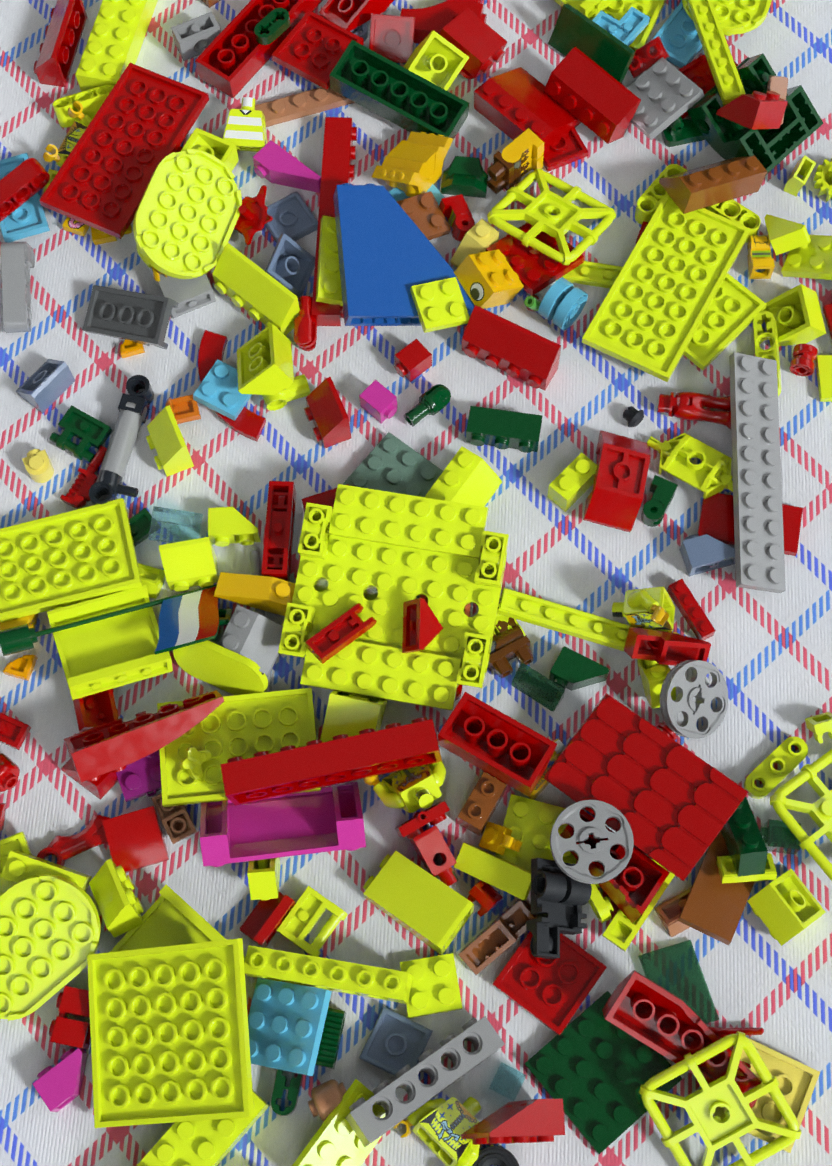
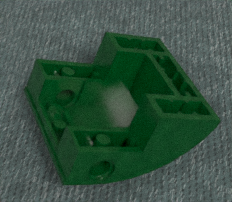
(767, 145)

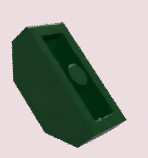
(465, 177)

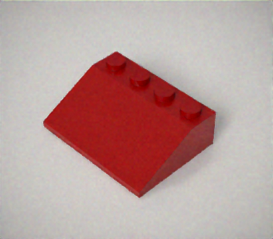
(518, 103)

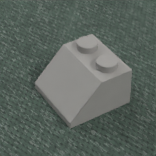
(253, 637)

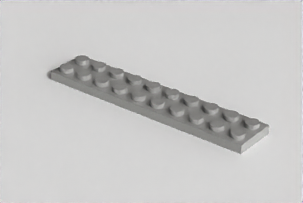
(756, 474)

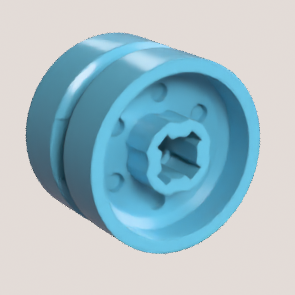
(563, 303)

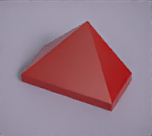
(419, 625)

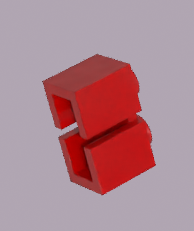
(70, 1031)

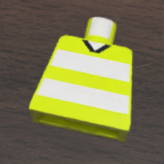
(246, 127)

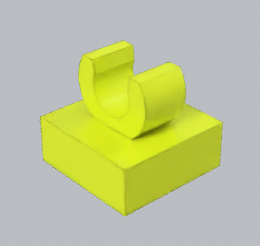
(820, 724)

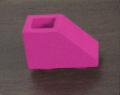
(62, 1082)

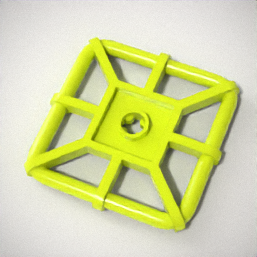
(539, 216)
(819, 811)
(723, 1093)

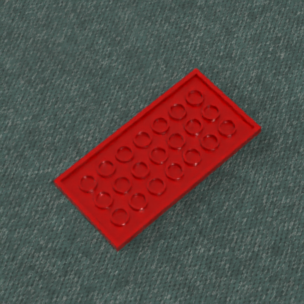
(121, 149)

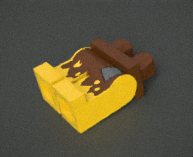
(515, 161)

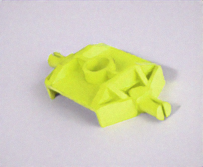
(709, 477)

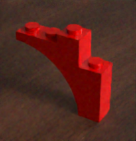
(440, 15)

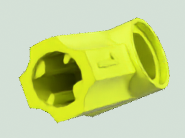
(297, 390)

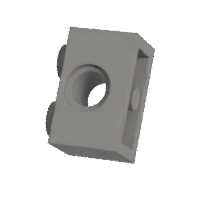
(195, 35)

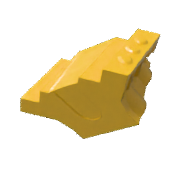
(414, 163)

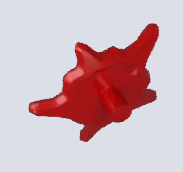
(253, 215)

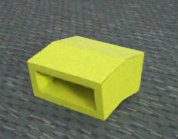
(803, 167)

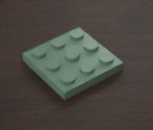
(395, 469)

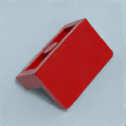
(266, 919)

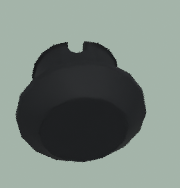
(633, 416)

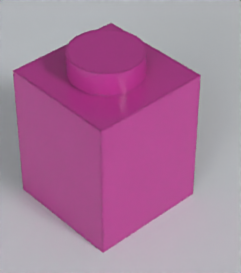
(378, 401)

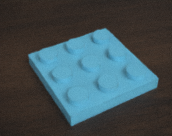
(286, 1025)

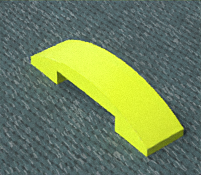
(621, 929)

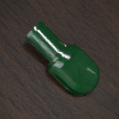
(429, 404)

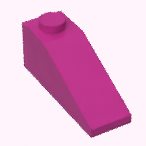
(284, 169)

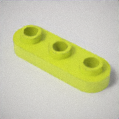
(770, 776)

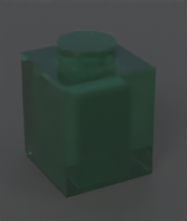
(779, 837)

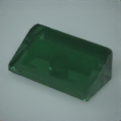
(538, 687)

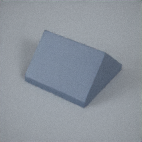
(291, 265)
(46, 384)

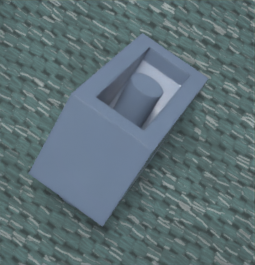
(705, 554)

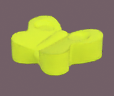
(194, 761)

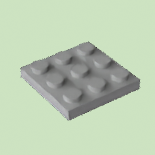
(663, 96)

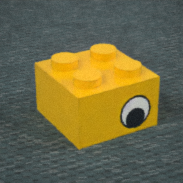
(488, 279)

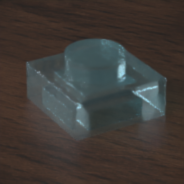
(507, 1082)

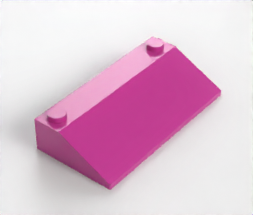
(282, 826)

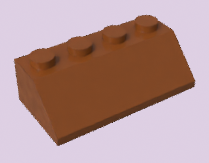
(715, 183)

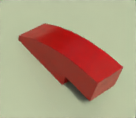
(664, 646)

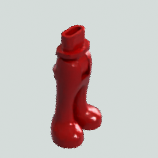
(692, 404)

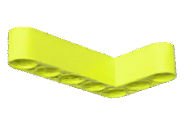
(650, 201)

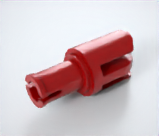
(305, 325)

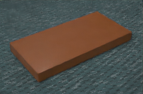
(712, 905)

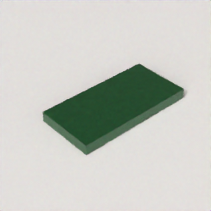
(603, 48)

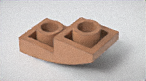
(175, 820)

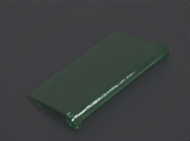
(680, 974)

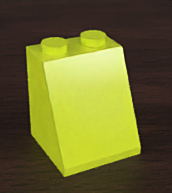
(351, 713)

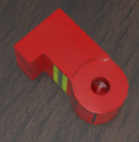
(458, 215)

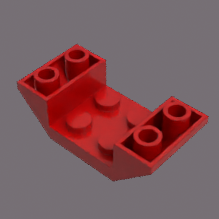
(618, 481)

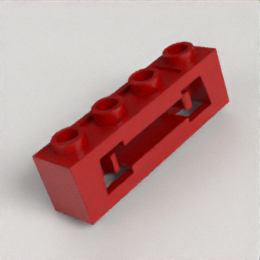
(279, 530)

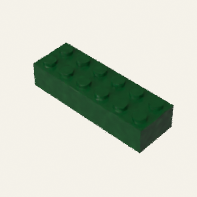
(397, 93)

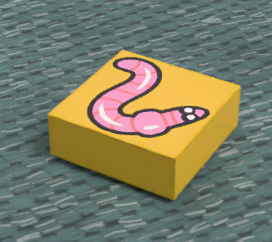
(75, 226)

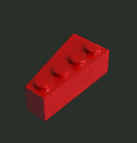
(637, 882)

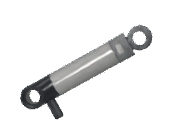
(133, 412)

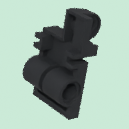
(558, 907)

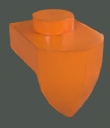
(184, 408)

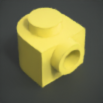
(38, 465)

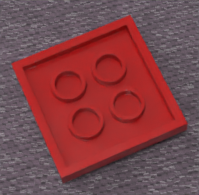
(314, 48)
(533, 267)
(550, 987)

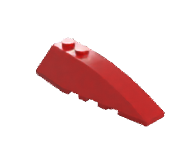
(122, 743)
(669, 1027)

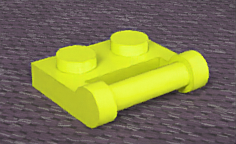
(305, 916)

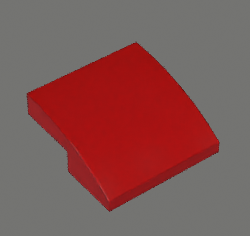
(136, 839)

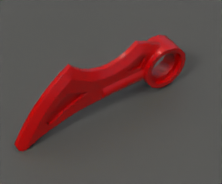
(70, 846)

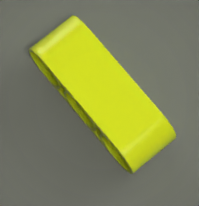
(90, 100)

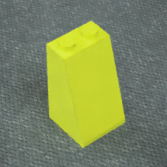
(418, 901)

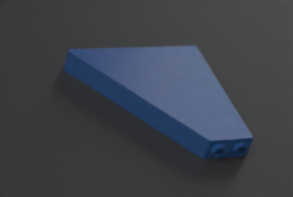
(382, 258)

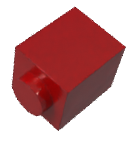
(412, 360)

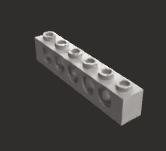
(485, 1043)

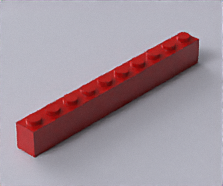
(336, 170)

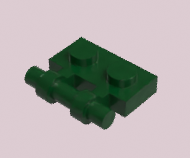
(84, 427)

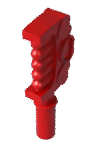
(79, 493)

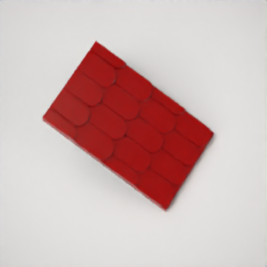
(657, 784)

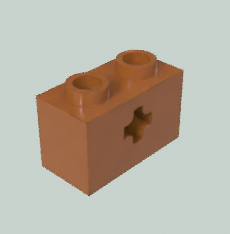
(481, 804)

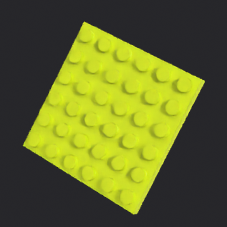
(170, 1034)

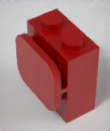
(476, 41)

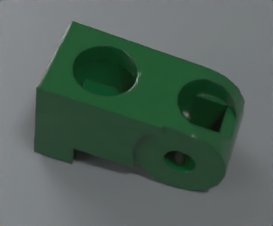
(655, 509)

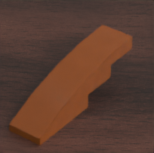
(498, 936)

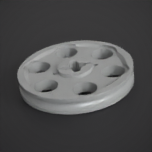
(684, 702)
(585, 854)

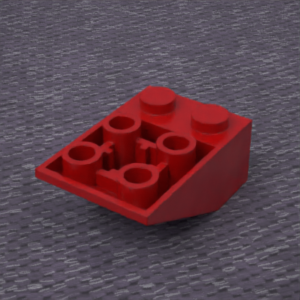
(520, 1123)

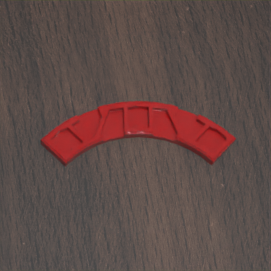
(211, 349)

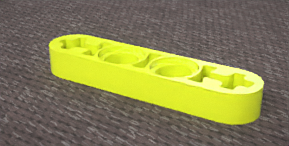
(772, 334)

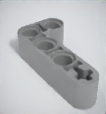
(16, 293)

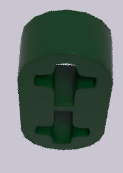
(273, 27)
(293, 1093)

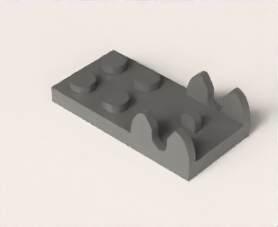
(129, 315)

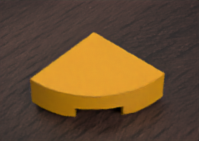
(131, 348)
(21, 667)

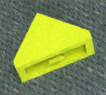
(785, 234)

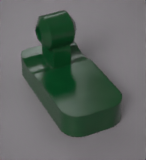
(681, 133)

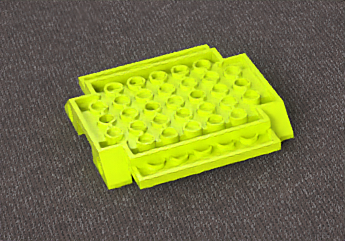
(404, 551)

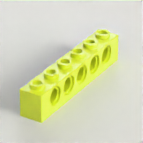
(328, 974)

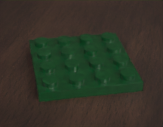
(598, 1075)

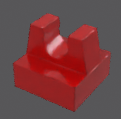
(485, 895)

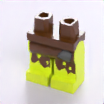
(508, 643)

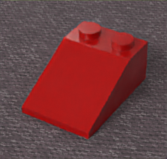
(352, 13)

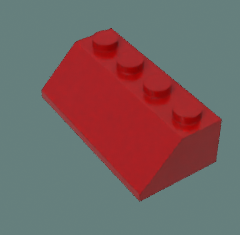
(60, 42)
(592, 96)
(511, 348)
(496, 744)

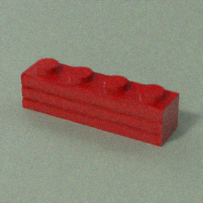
(691, 610)

